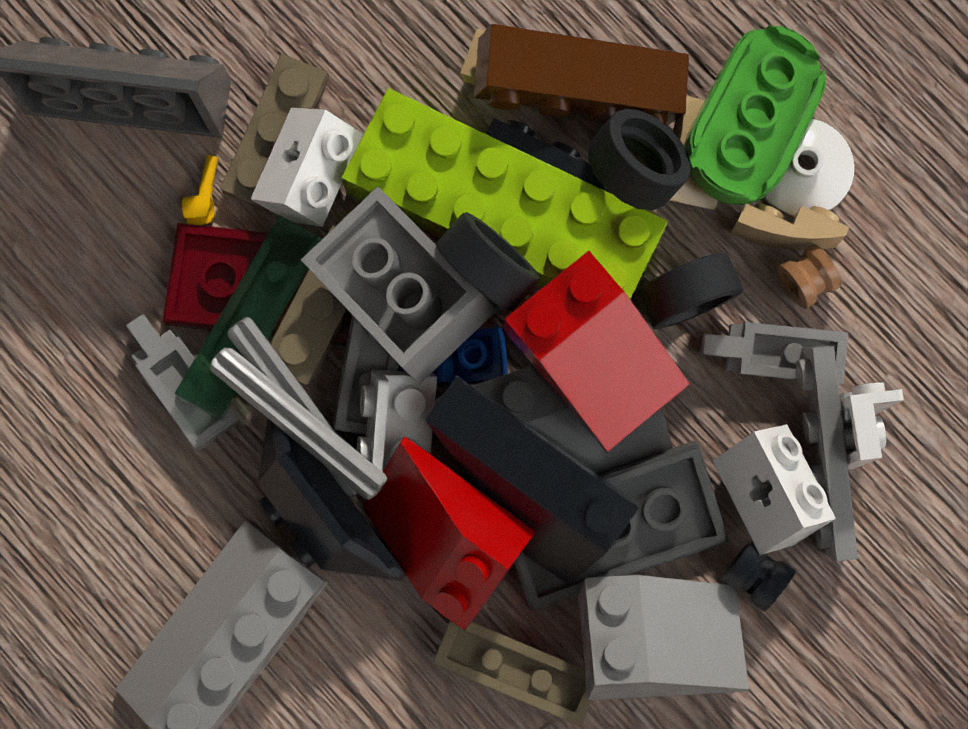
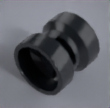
(758, 576)

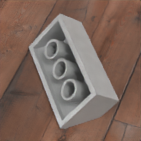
(221, 634)

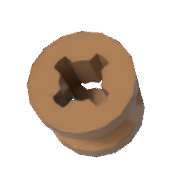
(809, 276)

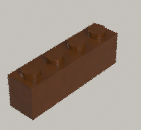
(578, 75)

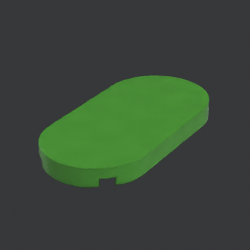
(755, 115)

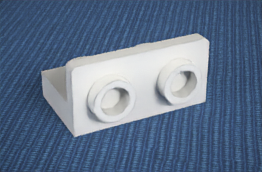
(395, 409)
(862, 430)

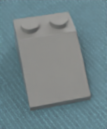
(398, 285)
(660, 637)

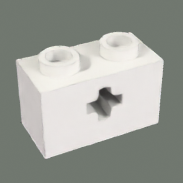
(306, 166)
(774, 489)

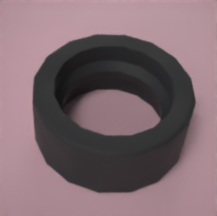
(628, 177)
(487, 261)
(690, 290)

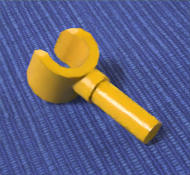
(200, 208)

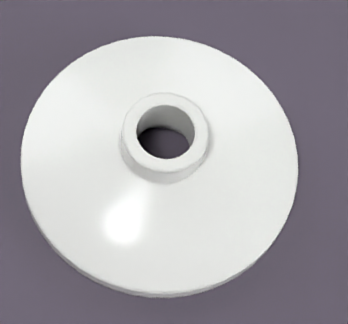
(824, 184)

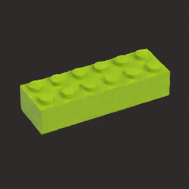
(446, 168)

